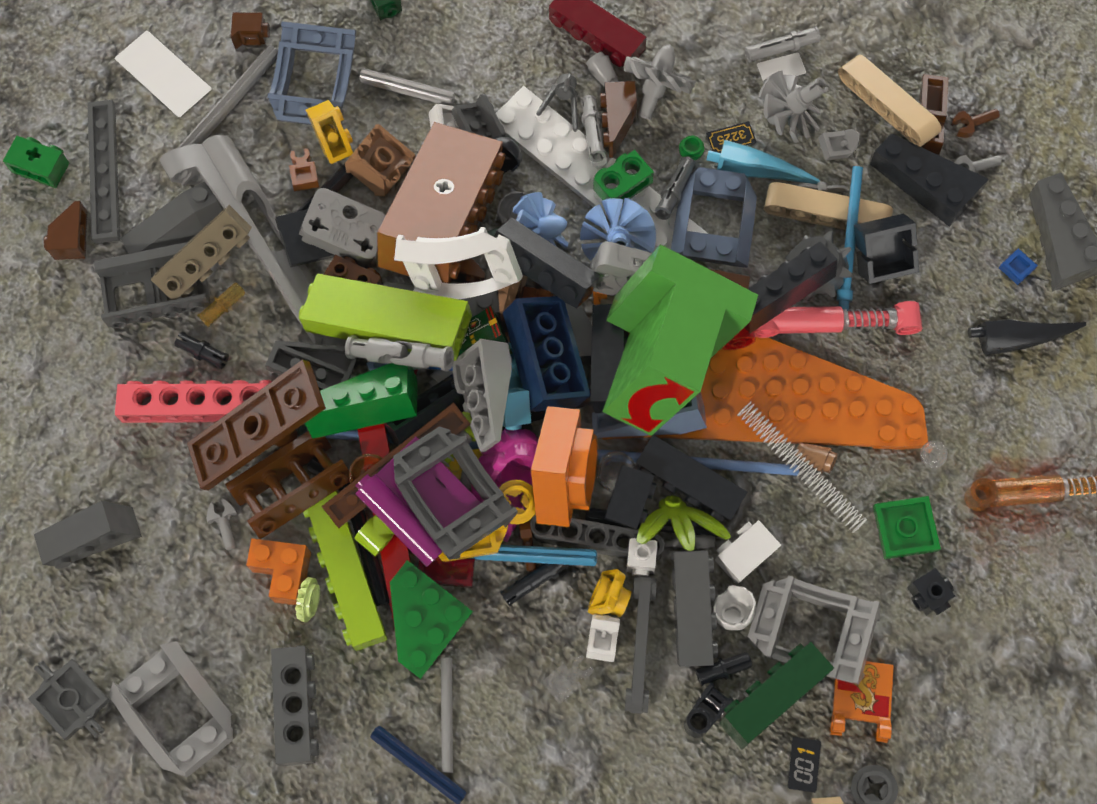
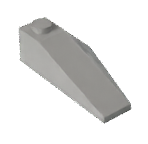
(483, 380)

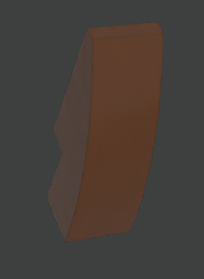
(935, 99)

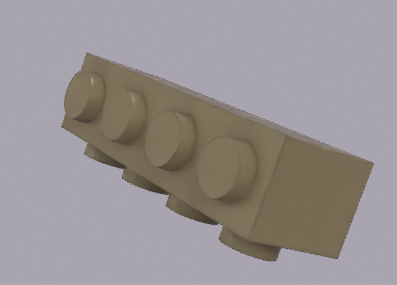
(202, 253)

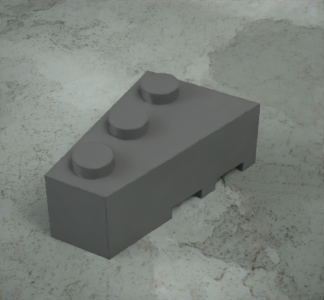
(327, 361)
(87, 533)

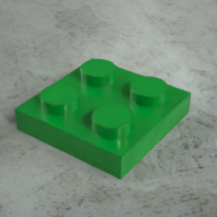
(906, 527)

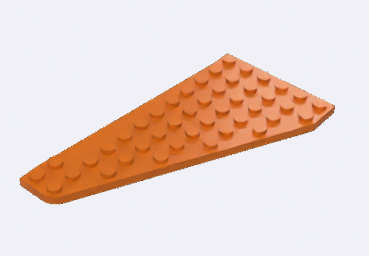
(804, 400)

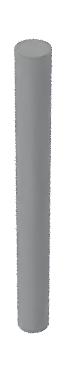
(446, 715)

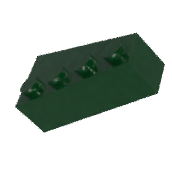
(776, 695)

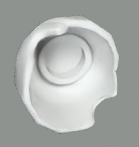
(735, 608)

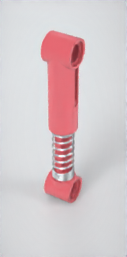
(903, 318)

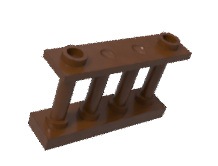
(280, 465)

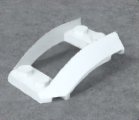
(424, 253)

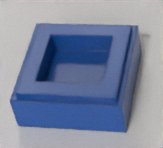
(1018, 266)

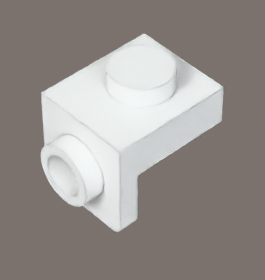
(641, 558)
(603, 638)

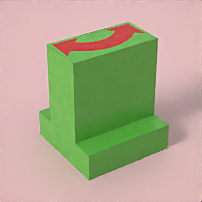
(676, 324)

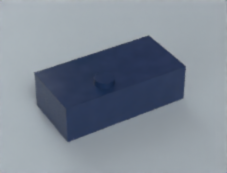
(546, 352)

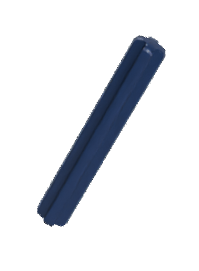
(418, 765)

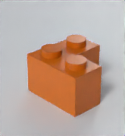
(285, 562)

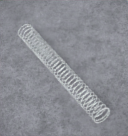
(741, 412)

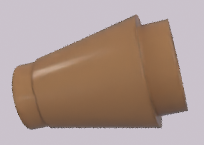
(821, 457)

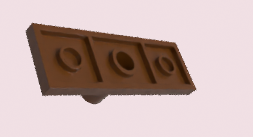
(256, 425)

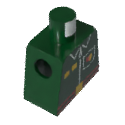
(484, 326)

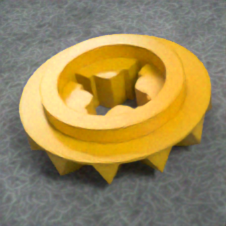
(515, 488)

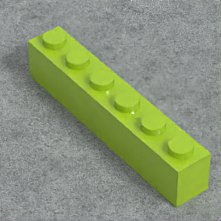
(346, 579)

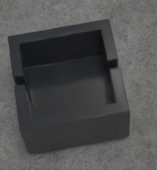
(882, 248)

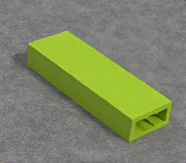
(369, 310)

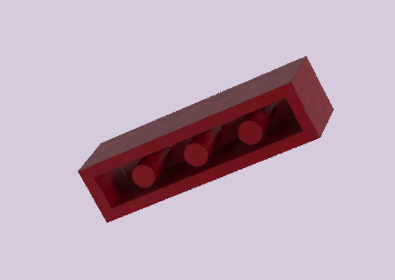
(598, 29)

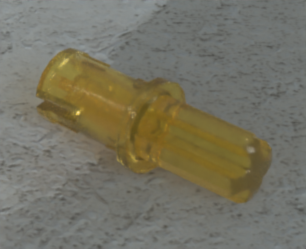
(221, 304)

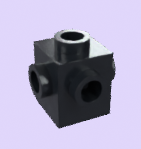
(931, 593)

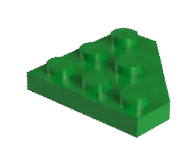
(423, 618)

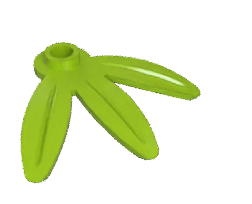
(680, 515)

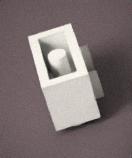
(747, 551)

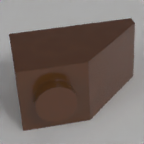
(68, 234)

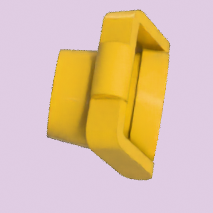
(610, 595)

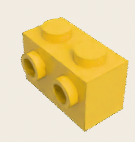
(329, 131)

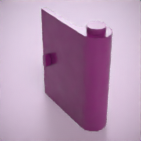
(439, 490)

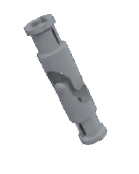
(384, 351)

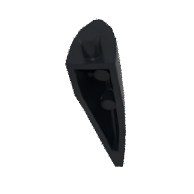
(1014, 335)

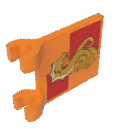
(865, 702)

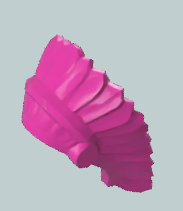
(509, 461)

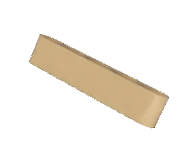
(889, 100)
(819, 206)

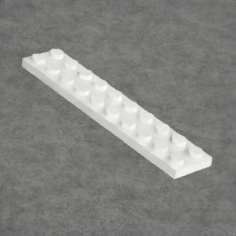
(566, 156)

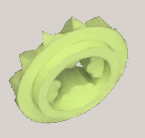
(307, 599)

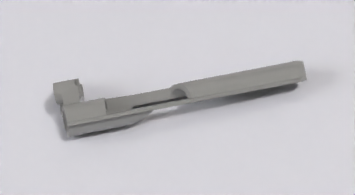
(228, 177)

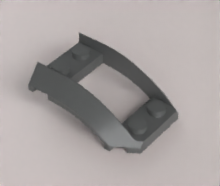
(474, 524)

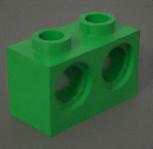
(627, 184)

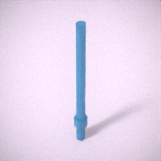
(845, 294)

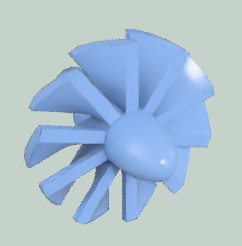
(539, 216)
(632, 230)

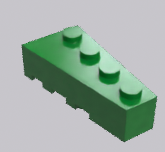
(367, 400)

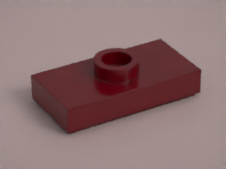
(450, 573)

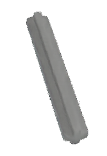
(407, 87)

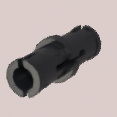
(201, 350)

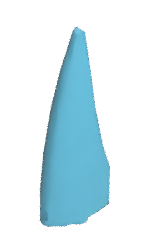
(756, 163)

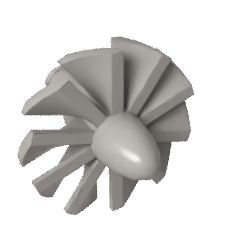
(658, 76)
(788, 103)

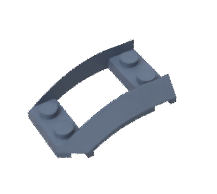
(311, 39)
(712, 247)

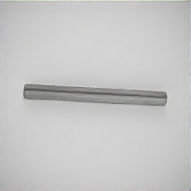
(232, 97)

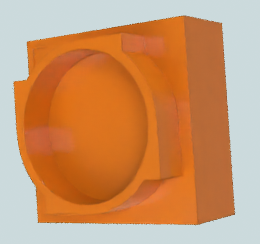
(563, 467)

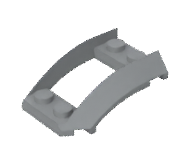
(856, 632)
(150, 679)

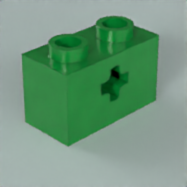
(36, 161)

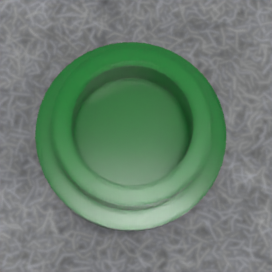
(691, 147)

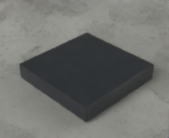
(297, 250)

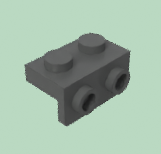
(478, 118)

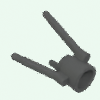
(564, 89)

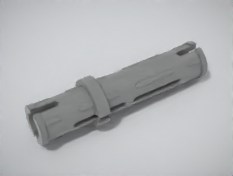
(789, 42)
(591, 120)

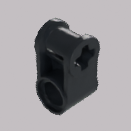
(709, 707)

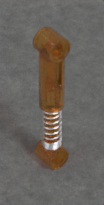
(1028, 490)

